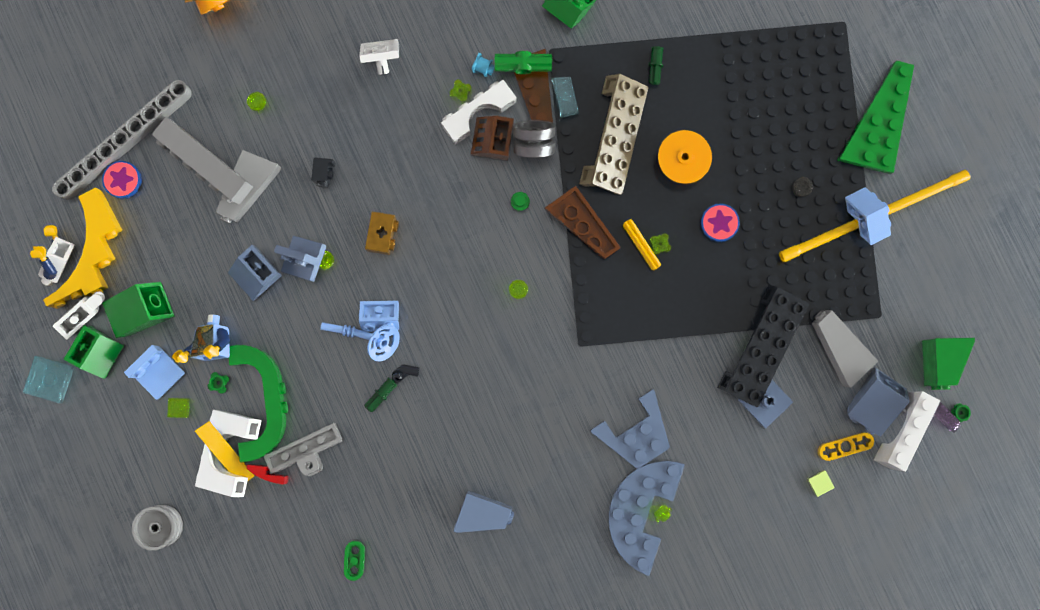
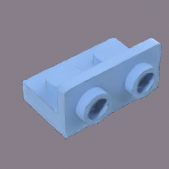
(378, 313)

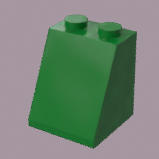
(138, 309)
(945, 361)

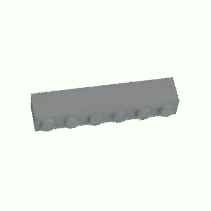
(202, 160)

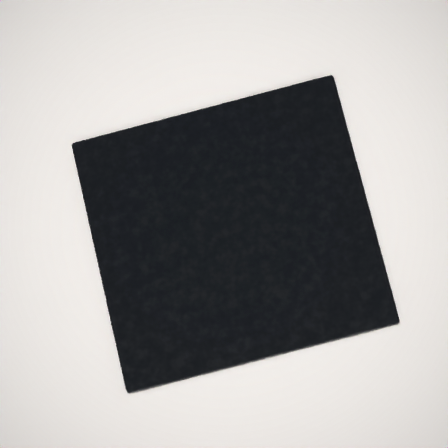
(772, 113)

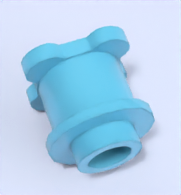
(483, 65)

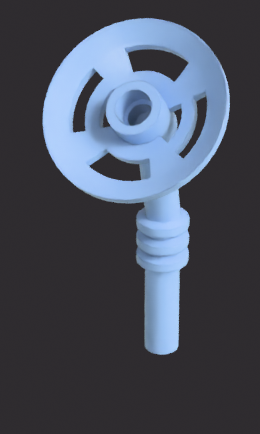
(376, 337)

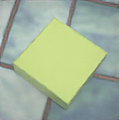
(820, 483)

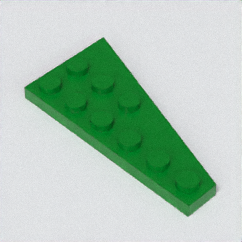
(880, 128)

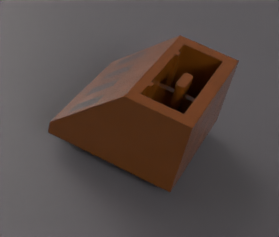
(492, 137)

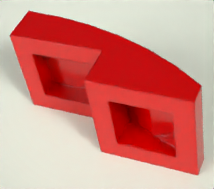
(262, 472)

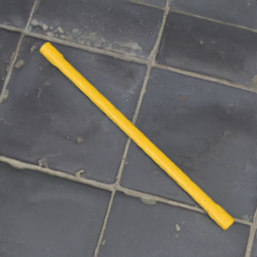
(796, 250)

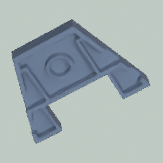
(643, 440)

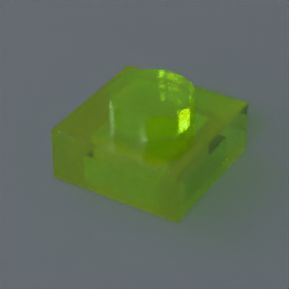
(178, 407)

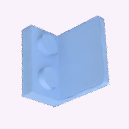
(155, 371)

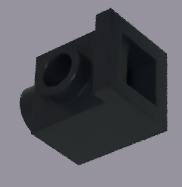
(322, 171)

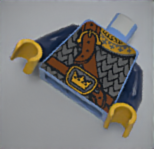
(209, 342)

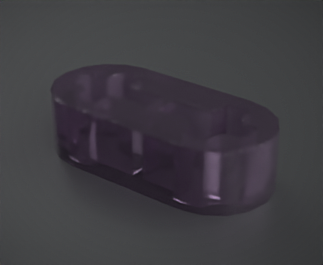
(947, 418)

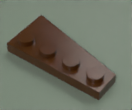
(536, 93)
(580, 218)

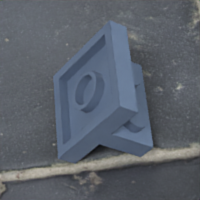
(301, 258)

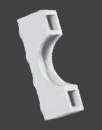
(497, 97)

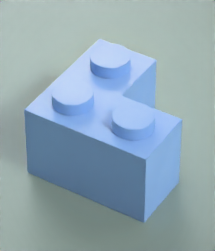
(870, 214)

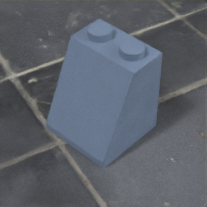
(878, 402)
(482, 514)

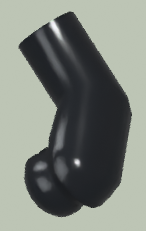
(403, 371)

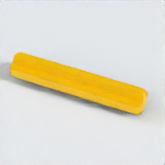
(641, 244)

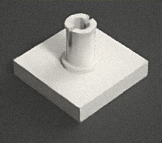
(379, 52)

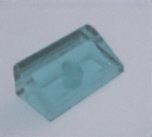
(565, 96)

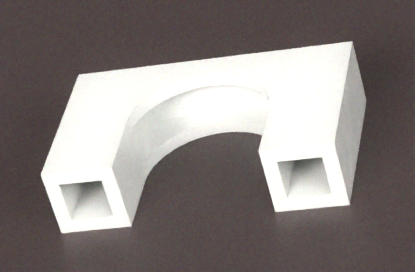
(901, 450)
(211, 472)

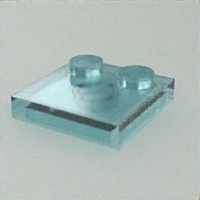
(48, 379)

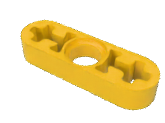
(860, 447)

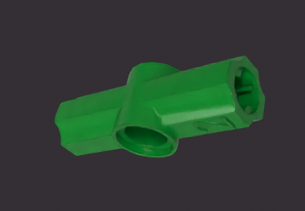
(523, 62)

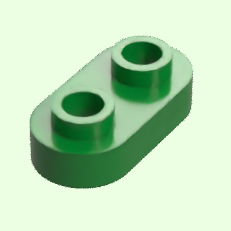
(352, 559)

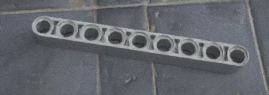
(113, 141)

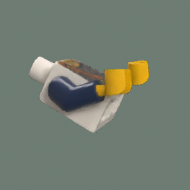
(56, 258)

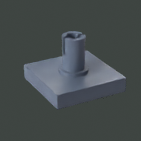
(771, 406)

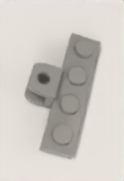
(304, 451)

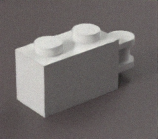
(79, 314)

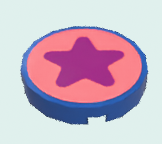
(121, 179)
(720, 222)

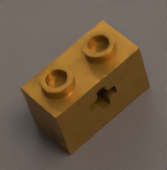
(377, 223)

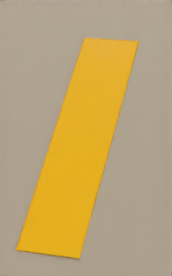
(223, 450)

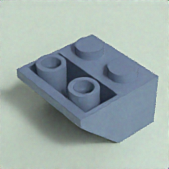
(253, 272)

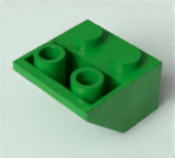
(568, 11)
(94, 351)

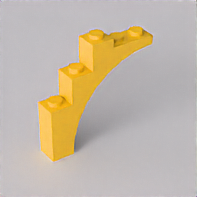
(87, 278)

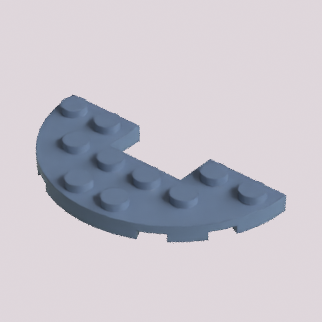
(631, 508)

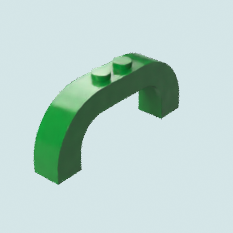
(273, 396)

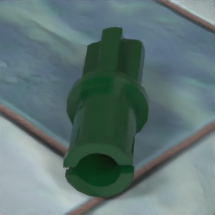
(655, 65)
(380, 395)

